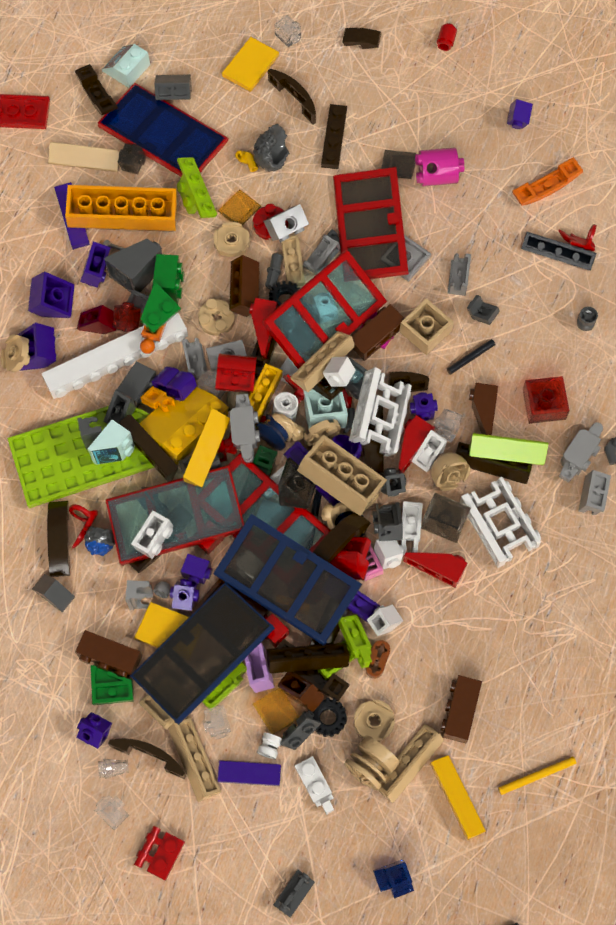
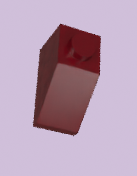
(96, 320)

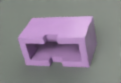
(258, 671)

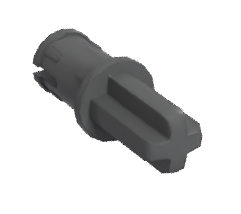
(274, 270)

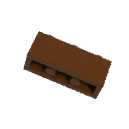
(243, 284)
(377, 331)
(108, 654)
(461, 709)

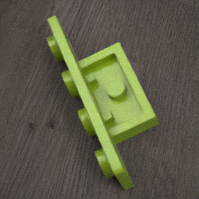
(193, 189)

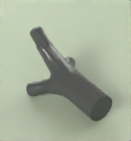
(351, 413)

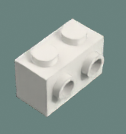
(152, 535)

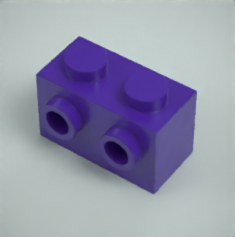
(95, 265)

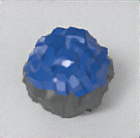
(99, 540)

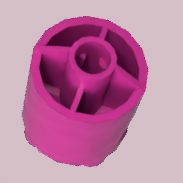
(445, 166)

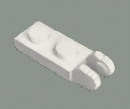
(411, 524)

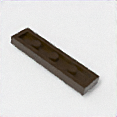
(334, 136)

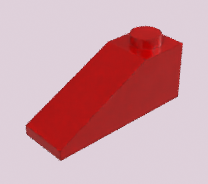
(259, 311)
(415, 434)
(441, 566)

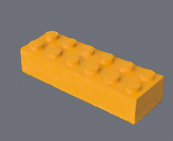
(121, 207)

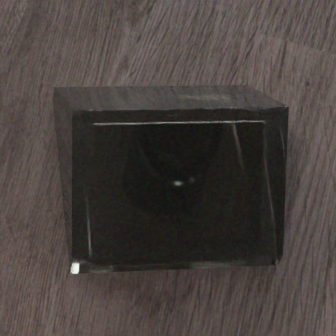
(295, 488)
(445, 517)

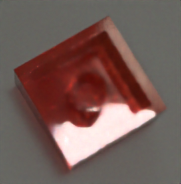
(545, 399)

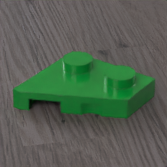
(158, 309)
(109, 687)

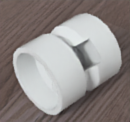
(286, 404)

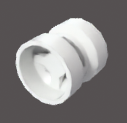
(269, 746)

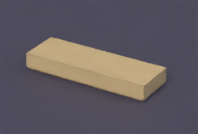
(293, 261)

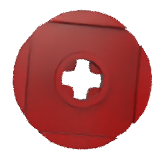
(263, 214)

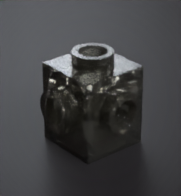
(131, 158)

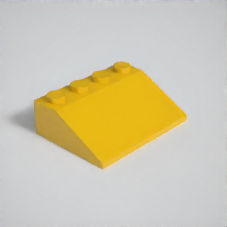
(183, 423)

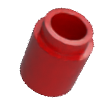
(446, 37)

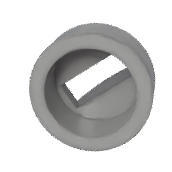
(162, 589)

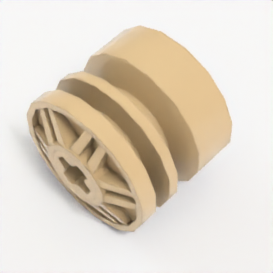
(371, 763)

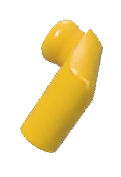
(247, 158)

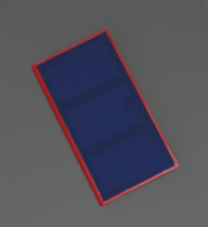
(161, 130)

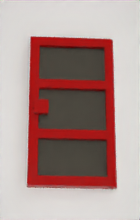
(371, 221)

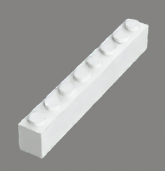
(108, 358)

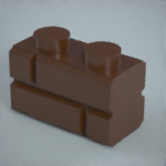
(301, 691)

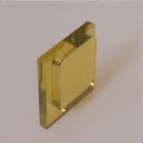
(239, 208)
(276, 711)

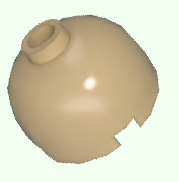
(449, 470)

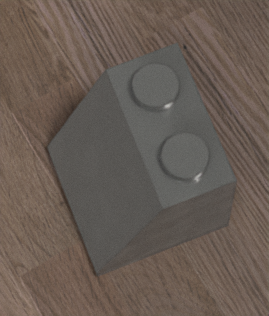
(134, 265)

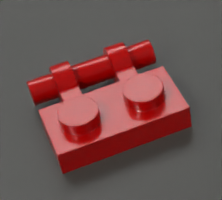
(165, 856)

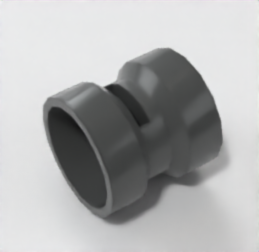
(587, 314)

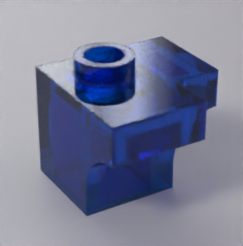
(394, 877)

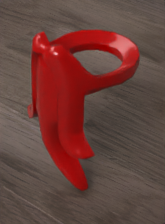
(581, 242)
(91, 515)

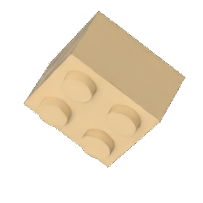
(426, 326)

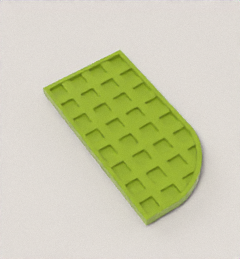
(56, 463)

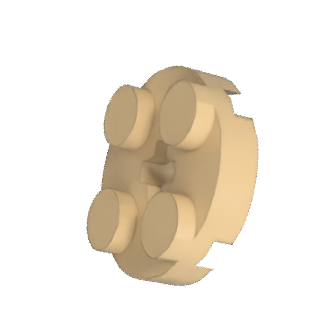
(235, 248)
(219, 326)
(15, 354)
(320, 429)
(371, 709)

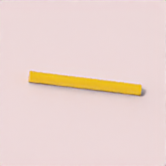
(537, 775)

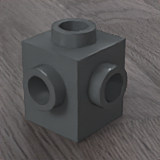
(397, 484)

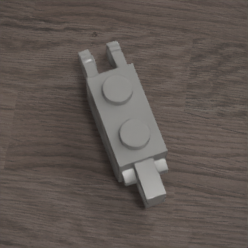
(243, 427)
(580, 451)

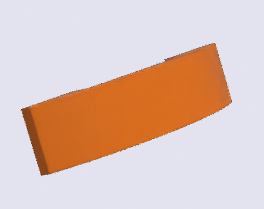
(548, 184)

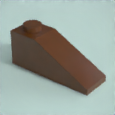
(483, 405)

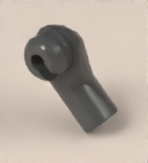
(610, 450)

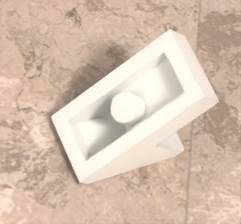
(429, 451)

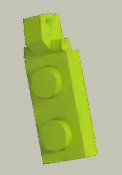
(356, 639)
(225, 687)

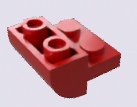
(235, 373)
(353, 558)

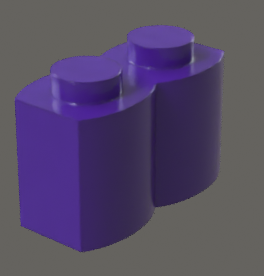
(175, 383)

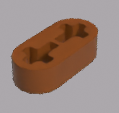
(382, 661)

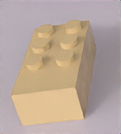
(341, 475)

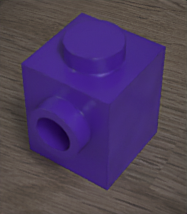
(519, 114)
(196, 569)

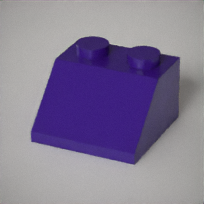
(51, 296)
(40, 345)

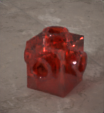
(126, 317)

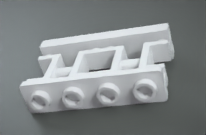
(367, 410)
(488, 532)

